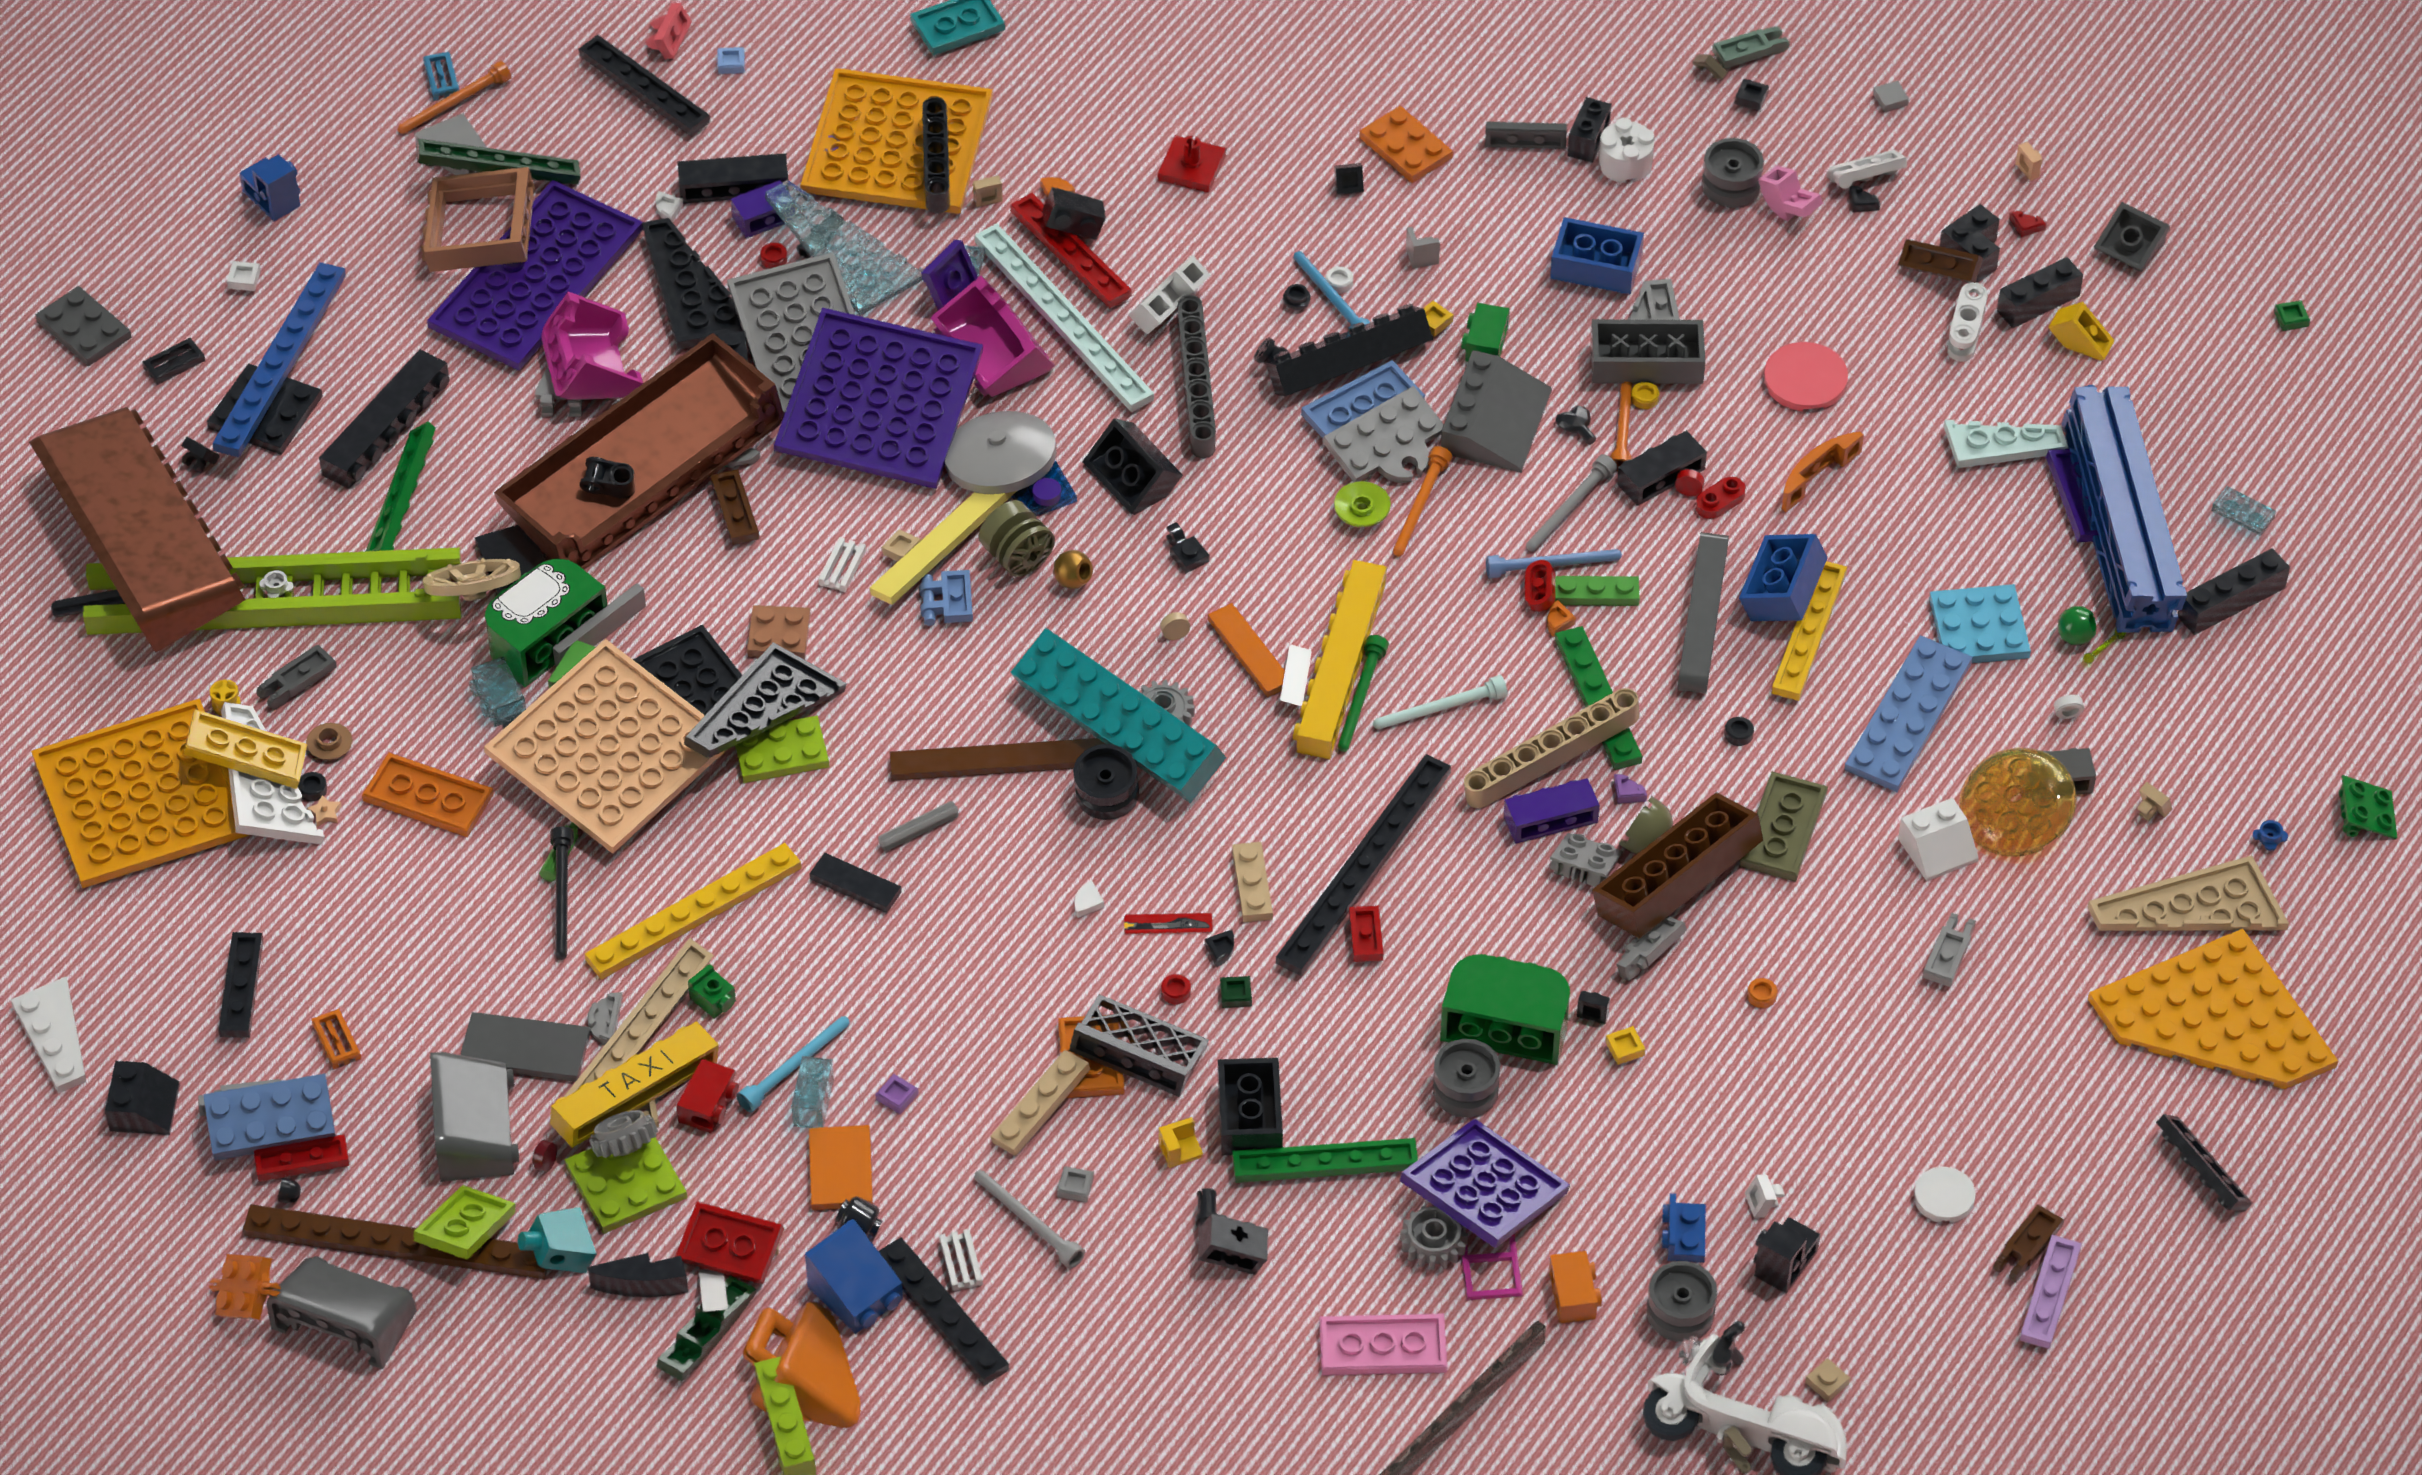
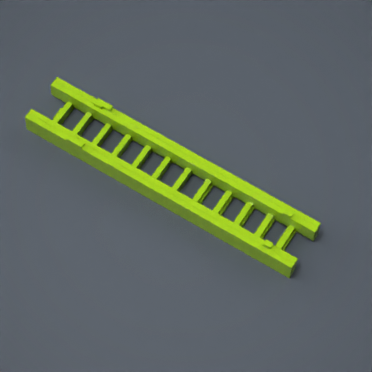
(314, 609)

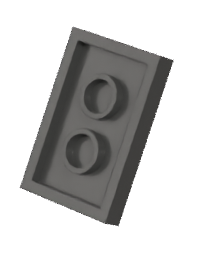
(83, 326)

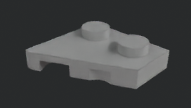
(1655, 302)

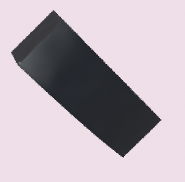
(640, 1277)

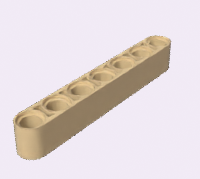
(1551, 748)

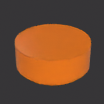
(1762, 993)

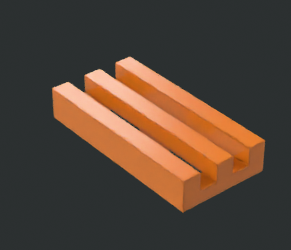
(343, 1057)

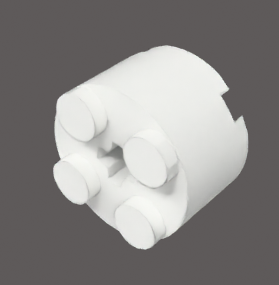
(1626, 151)

